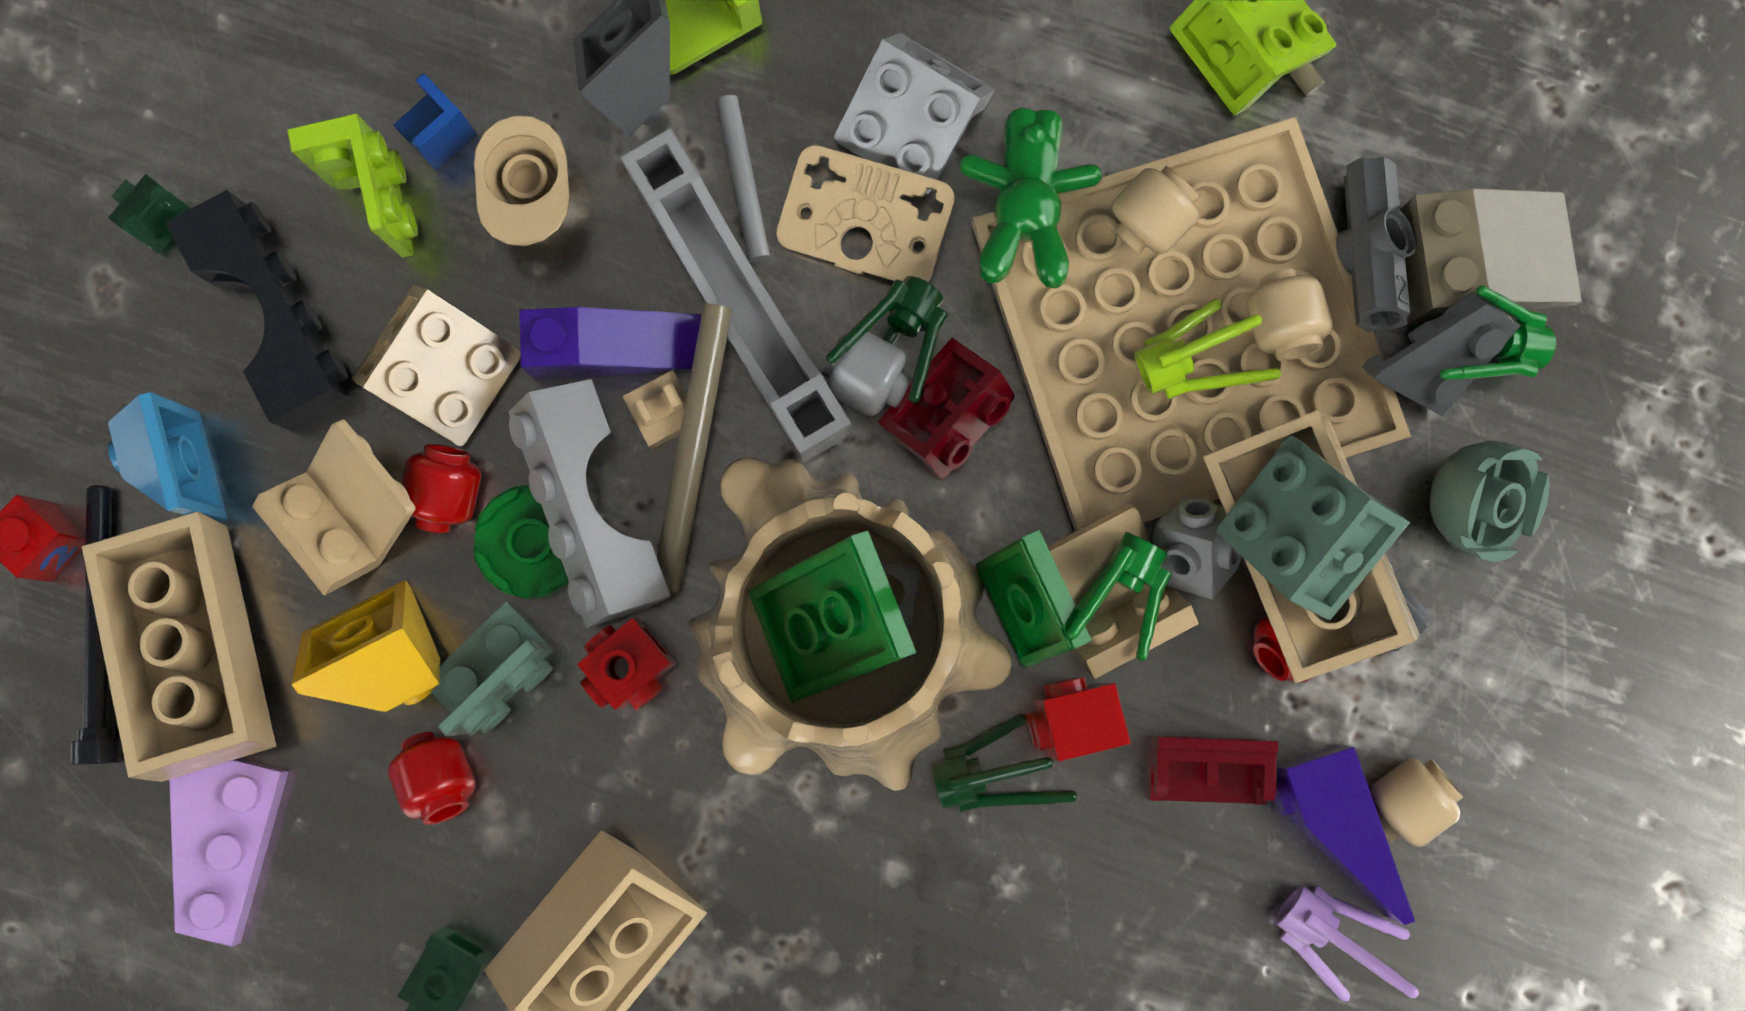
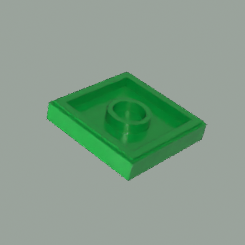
(1031, 599)

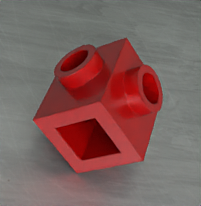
(646, 661)

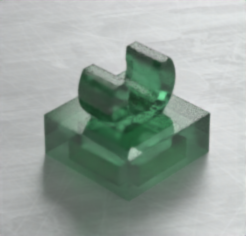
(145, 210)

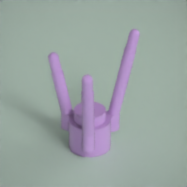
(1310, 919)

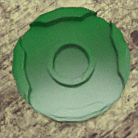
(537, 569)

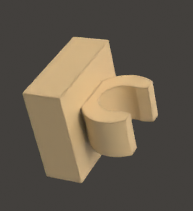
(658, 408)

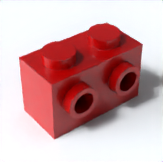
(1077, 719)

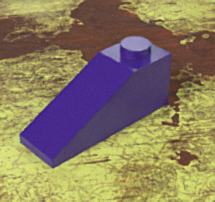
(605, 342)
(1336, 812)

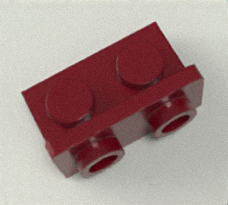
(955, 409)

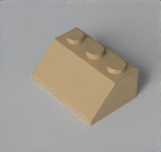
(595, 934)

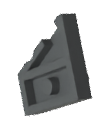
(1463, 336)

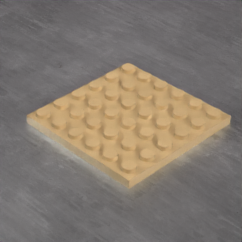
(1079, 341)

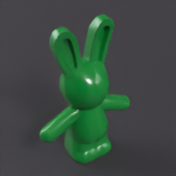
(1029, 198)

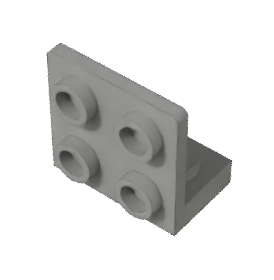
(911, 108)

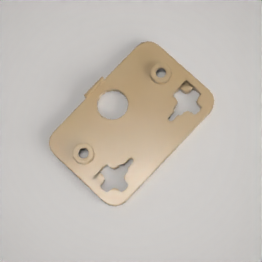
(866, 201)

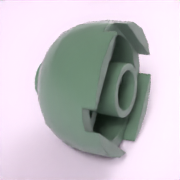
(1489, 498)

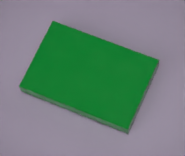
(831, 618)

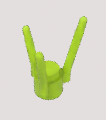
(1167, 362)

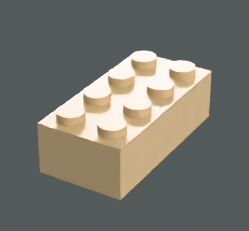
(177, 648)

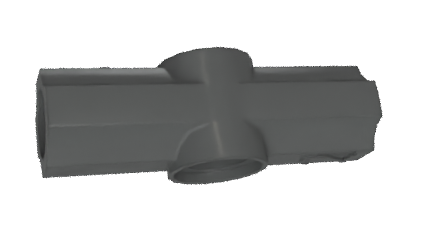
(1376, 244)

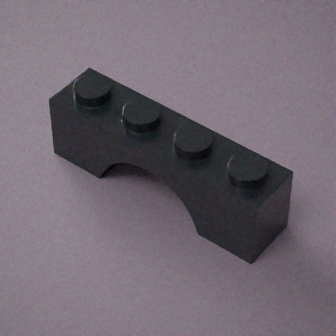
(292, 369)

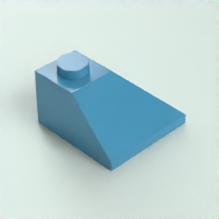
(166, 455)

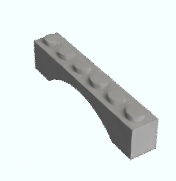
(726, 278)

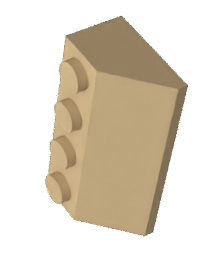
(1374, 614)

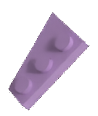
(219, 845)

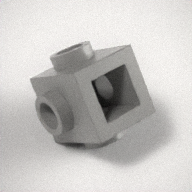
(1195, 551)

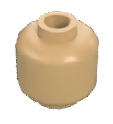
(1155, 210)
(1291, 313)
(1416, 802)

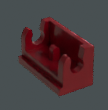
(1211, 769)

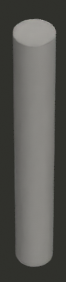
(742, 178)

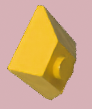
(370, 654)

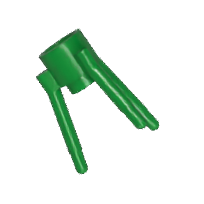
(1522, 354)
(1132, 566)

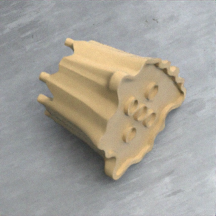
(879, 718)

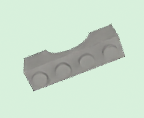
(604, 568)

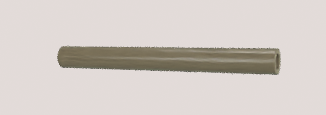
(693, 443)

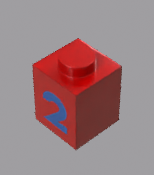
(37, 539)

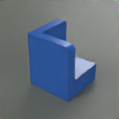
(435, 126)

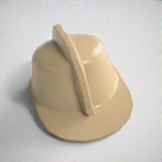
(521, 180)

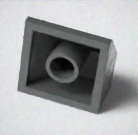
(626, 62)

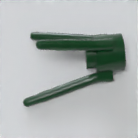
(912, 308)
(963, 780)

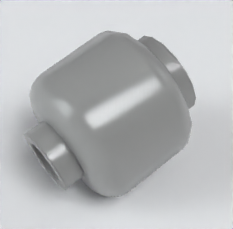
(869, 375)

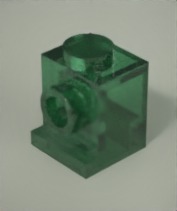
(457, 961)

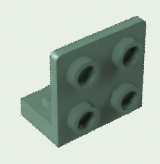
(1310, 529)
(490, 669)

